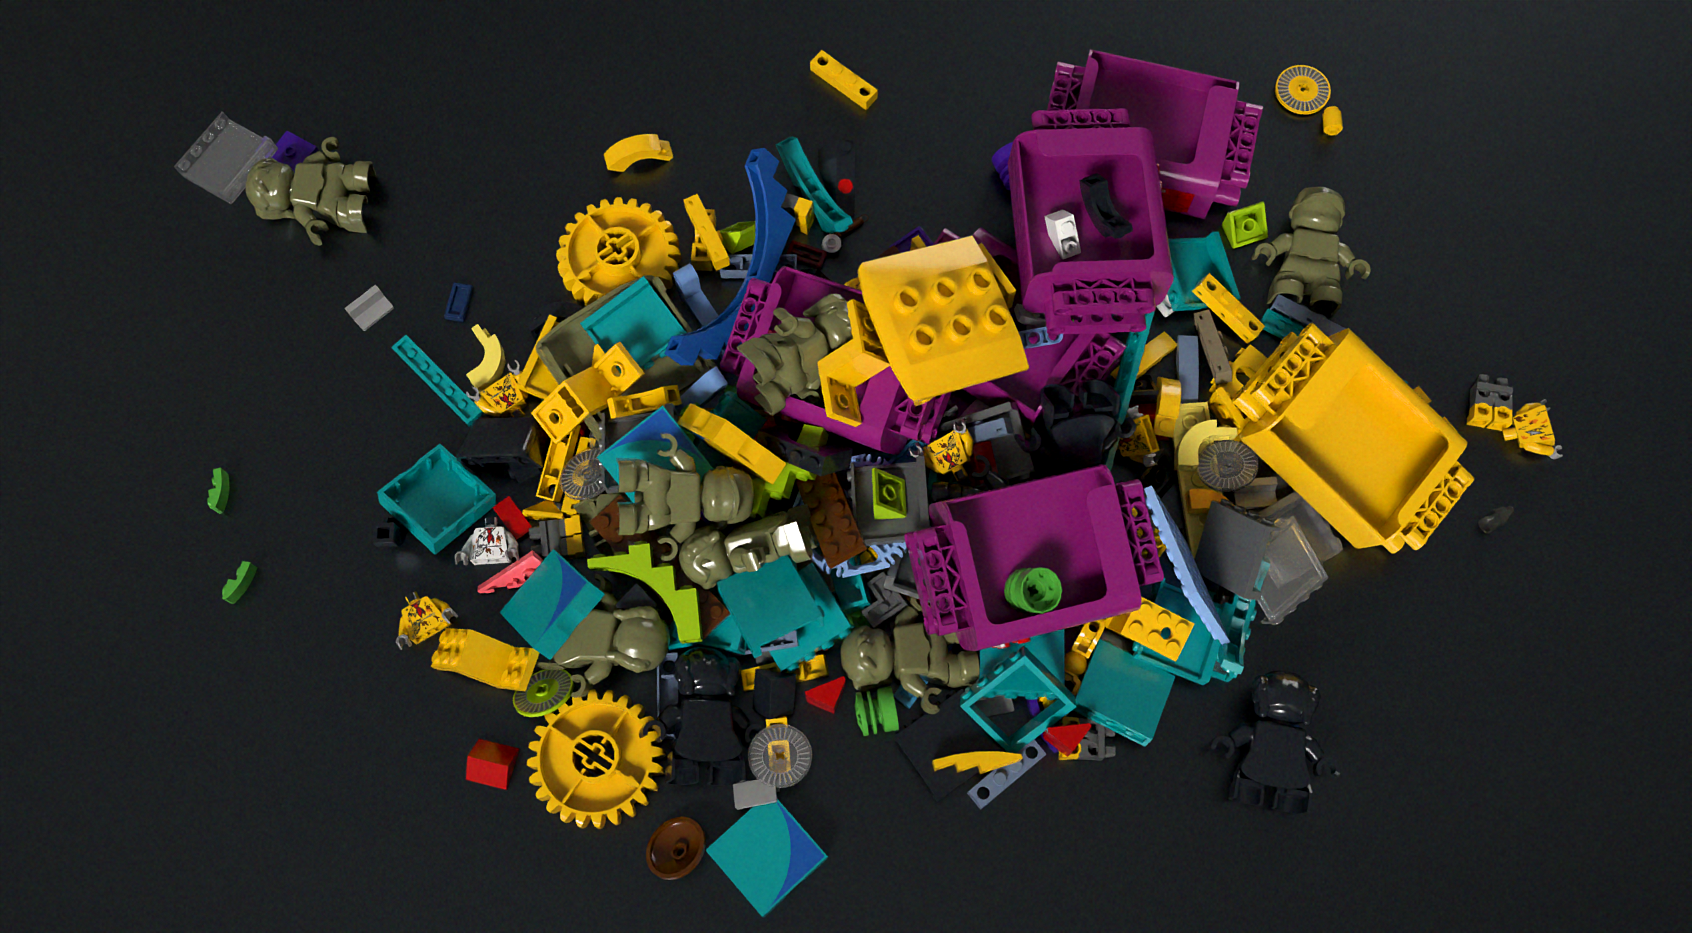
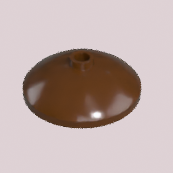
(668, 844)

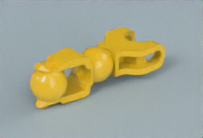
(1076, 660)

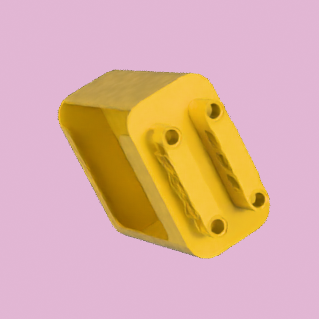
(1353, 439)

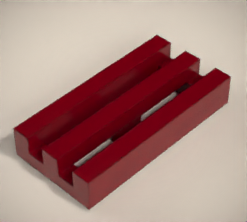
(804, 261)

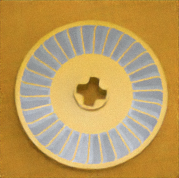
(1289, 91)

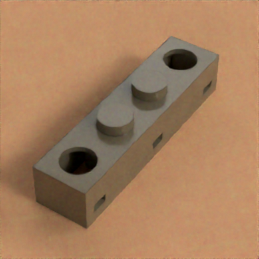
(1214, 351)

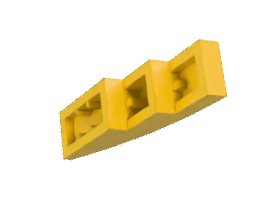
(1153, 353)
(808, 670)
(984, 760)

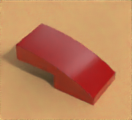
(512, 517)

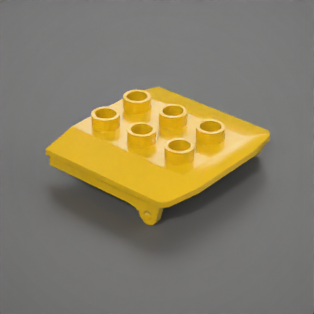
(941, 318)

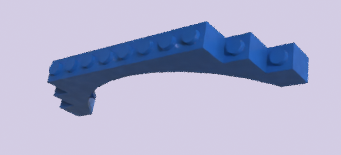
(771, 234)

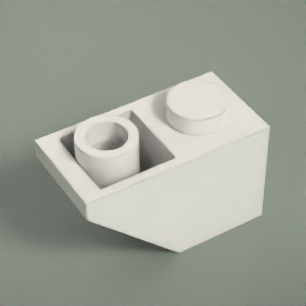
(1063, 233)

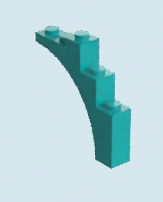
(827, 212)
(1231, 654)

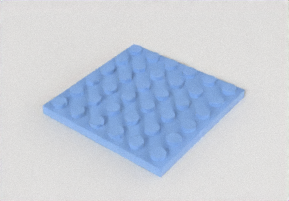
(1185, 566)

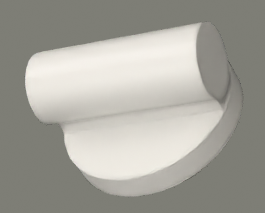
(831, 243)

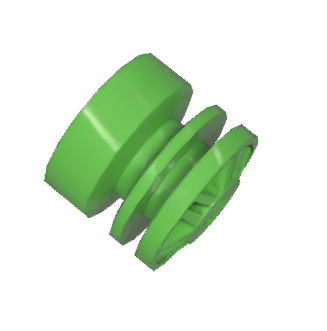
(1042, 594)
(876, 711)

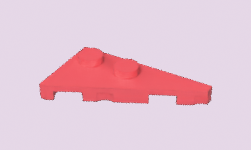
(513, 575)

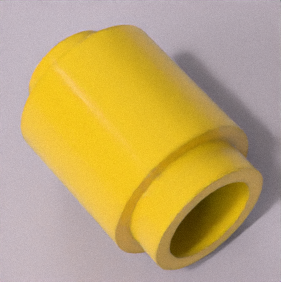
(1332, 120)

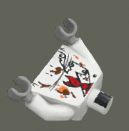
(489, 545)

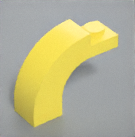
(493, 363)
(1187, 450)

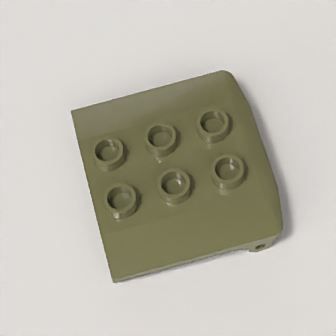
(570, 351)

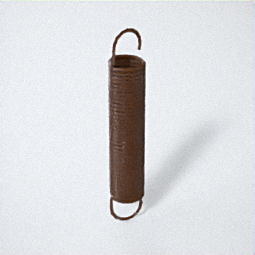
(856, 222)

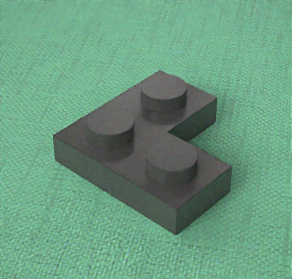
(887, 602)

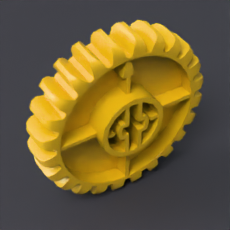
(615, 248)
(562, 746)

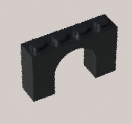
(815, 459)

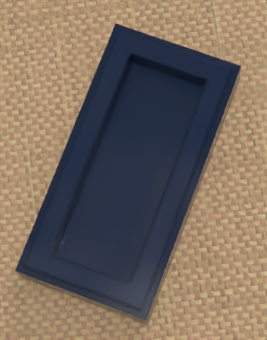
(458, 302)

